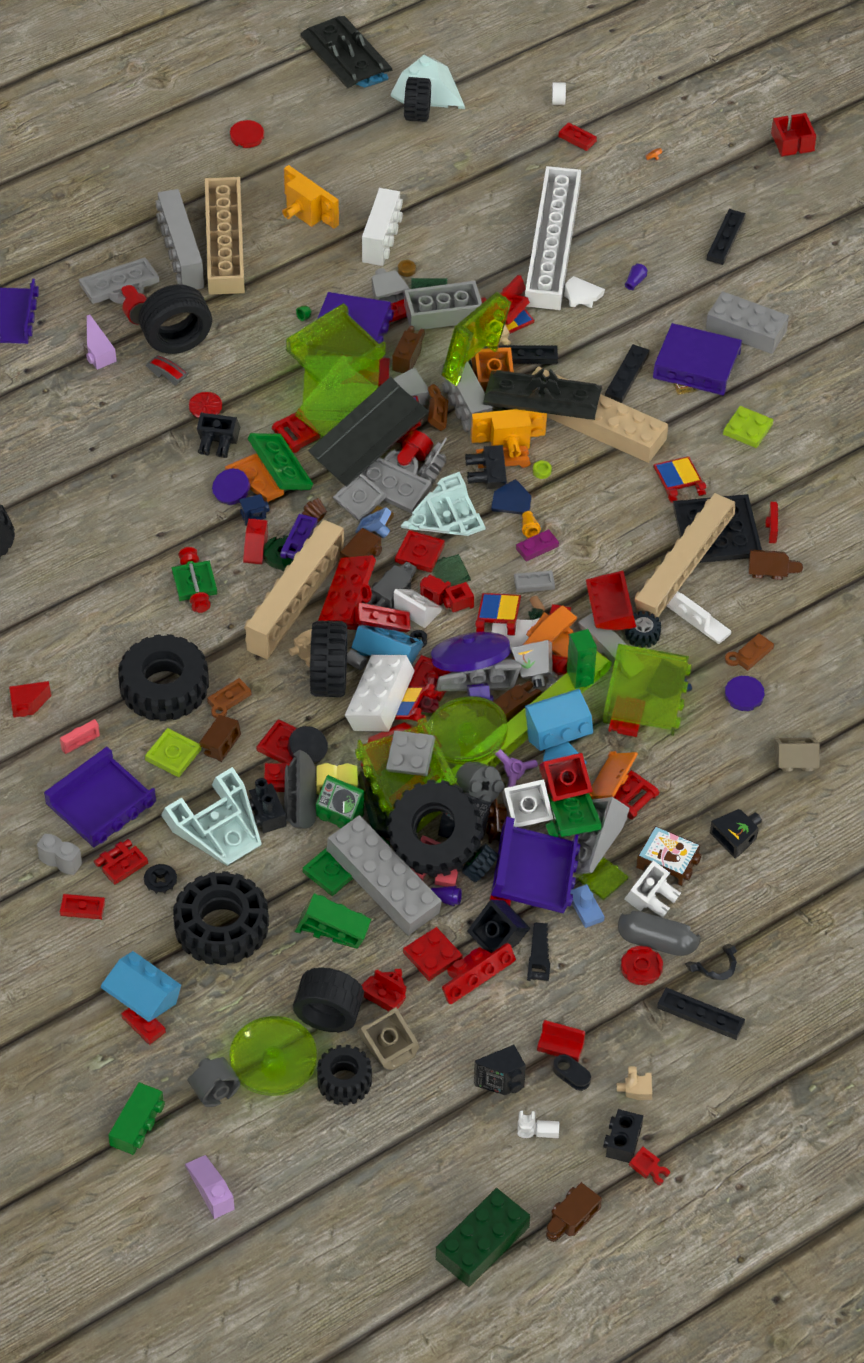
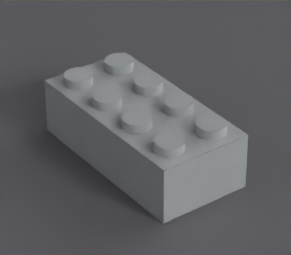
(441, 304)
(747, 321)
(466, 397)

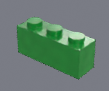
(581, 658)
(136, 1118)

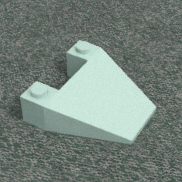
(224, 828)

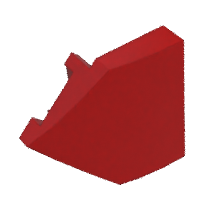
(385, 989)

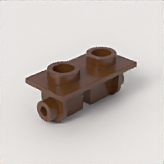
(497, 814)

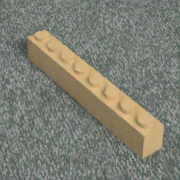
(685, 555)

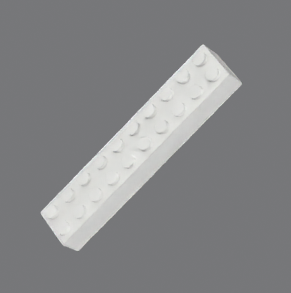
(553, 238)

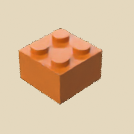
(488, 360)

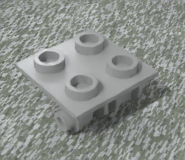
(433, 463)

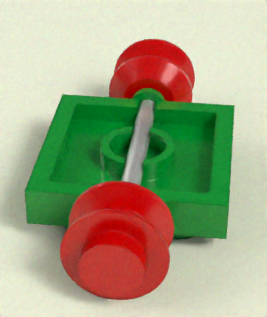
(194, 580)

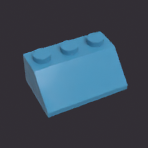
(382, 641)
(558, 720)
(141, 986)

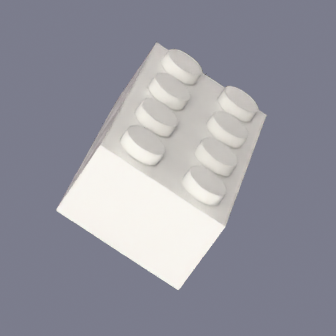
(381, 227)
(379, 693)

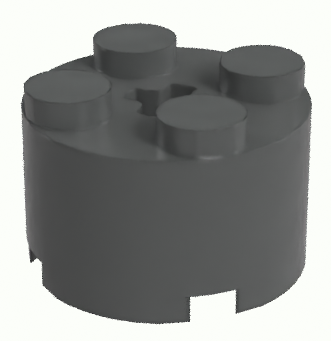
(480, 780)
(214, 1081)

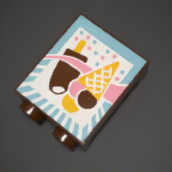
(670, 852)

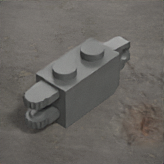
(392, 579)

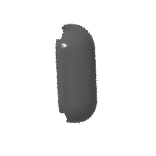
(300, 791)
(658, 933)

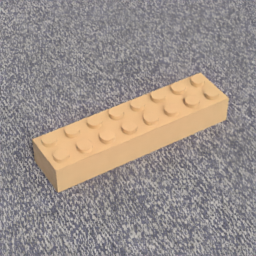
(224, 236)
(619, 427)
(294, 589)

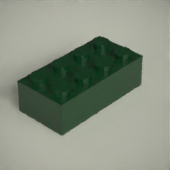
(482, 1237)

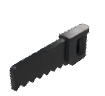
(539, 953)

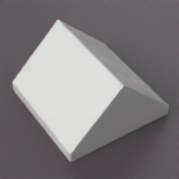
(421, 609)

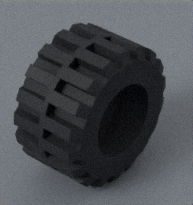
(417, 99)
(349, 1089)

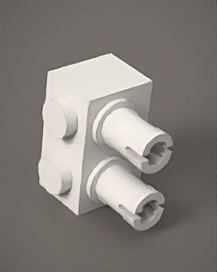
(652, 881)

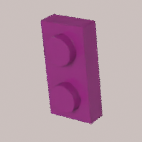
(537, 545)

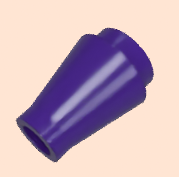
(637, 274)
(449, 895)

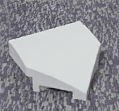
(582, 292)

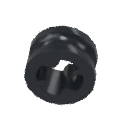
(419, 633)

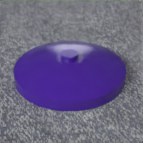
(470, 651)

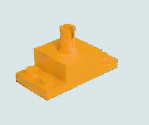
(308, 200)
(508, 428)

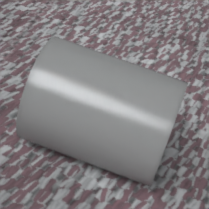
(356, 660)

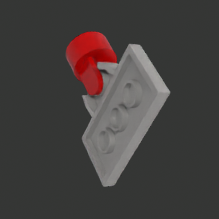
(122, 285)
(399, 472)

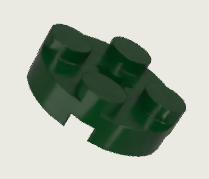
(272, 554)

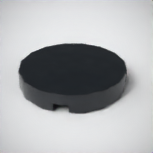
(310, 741)

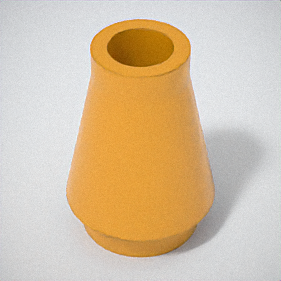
(530, 526)

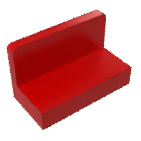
(561, 1039)

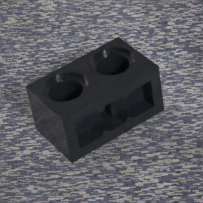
(625, 1136)

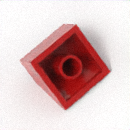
(566, 777)

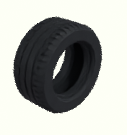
(169, 302)

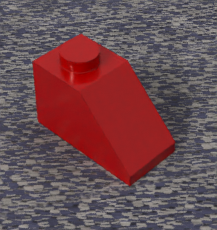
(255, 540)
(28, 698)

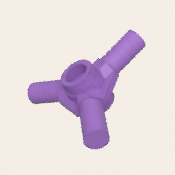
(514, 768)

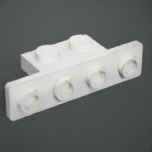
(698, 618)

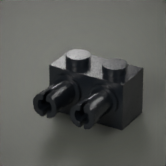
(217, 428)
(494, 467)
(266, 806)

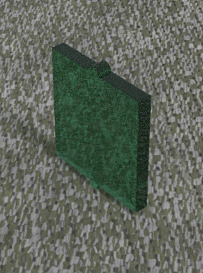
(451, 570)

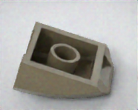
(390, 1040)

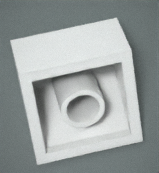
(528, 803)

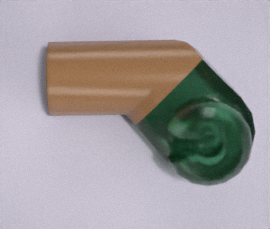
(538, 608)

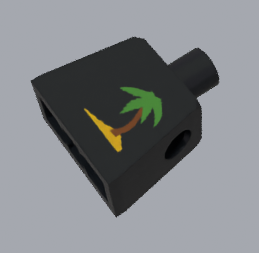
(736, 831)

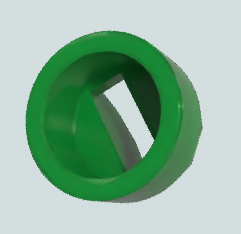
(303, 313)

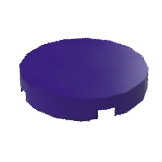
(231, 486)
(744, 693)

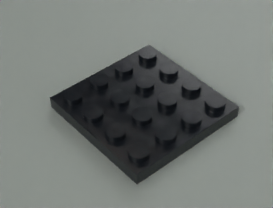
(735, 539)

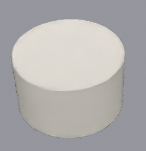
(558, 93)

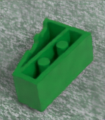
(333, 921)

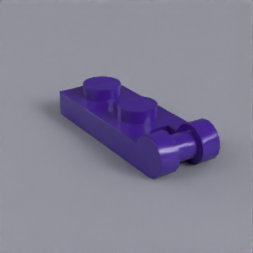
(300, 531)

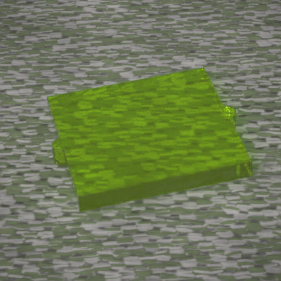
(604, 879)

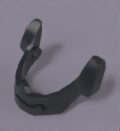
(729, 950)

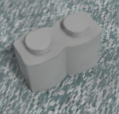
(59, 854)

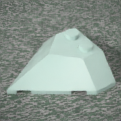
(442, 84)
(446, 510)

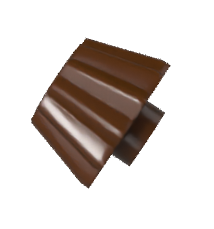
(315, 509)

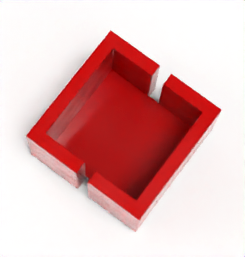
(799, 138)

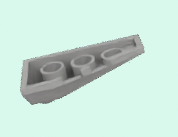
(498, 677)
(596, 843)

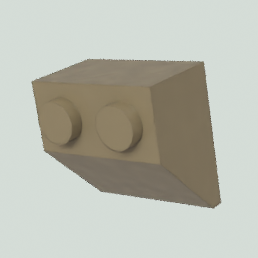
(796, 753)

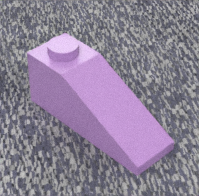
(99, 347)
(211, 1186)

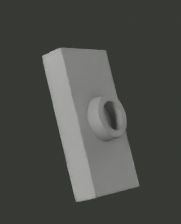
(534, 581)

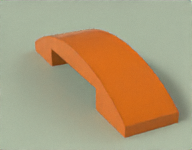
(553, 626)

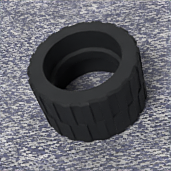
(328, 999)

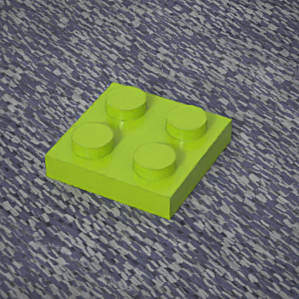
(748, 426)
(173, 752)

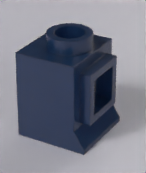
(253, 508)

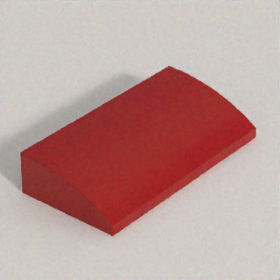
(611, 602)

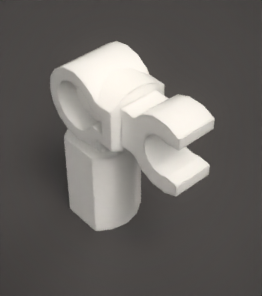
(528, 1127)

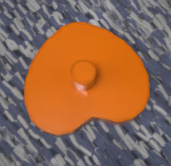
(654, 153)

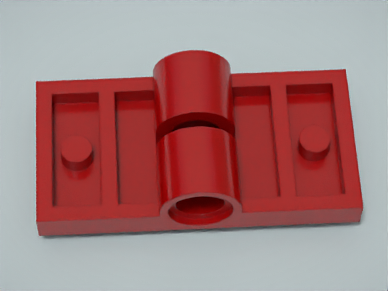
(348, 588)

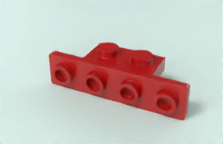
(512, 293)
(475, 970)

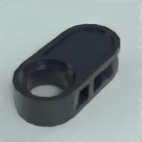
(575, 1076)

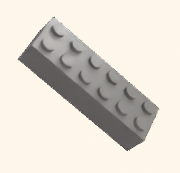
(179, 239)
(384, 875)

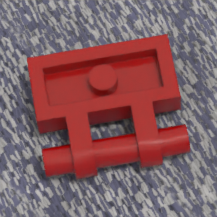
(124, 865)

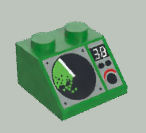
(339, 802)

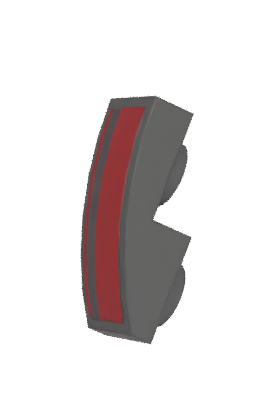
(163, 366)

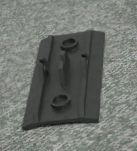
(345, 50)
(542, 394)
(368, 431)

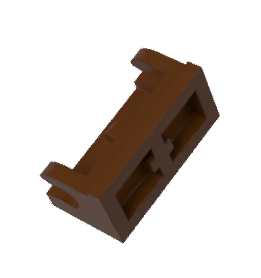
(220, 737)

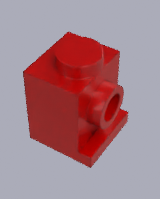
(433, 588)
(458, 597)

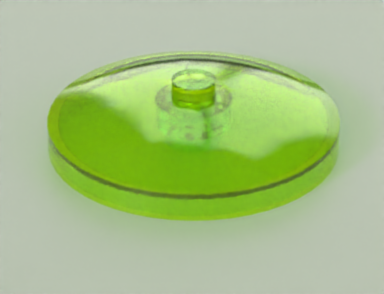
(469, 729)
(273, 1055)

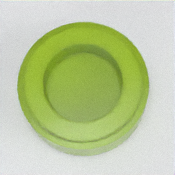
(542, 469)

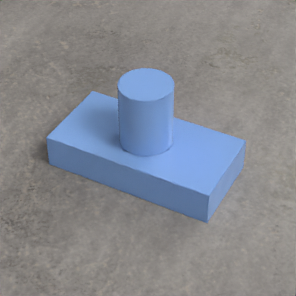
(376, 522)
(586, 906)

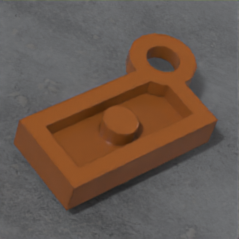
(437, 408)
(751, 652)
(228, 697)

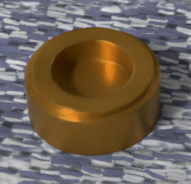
(406, 268)

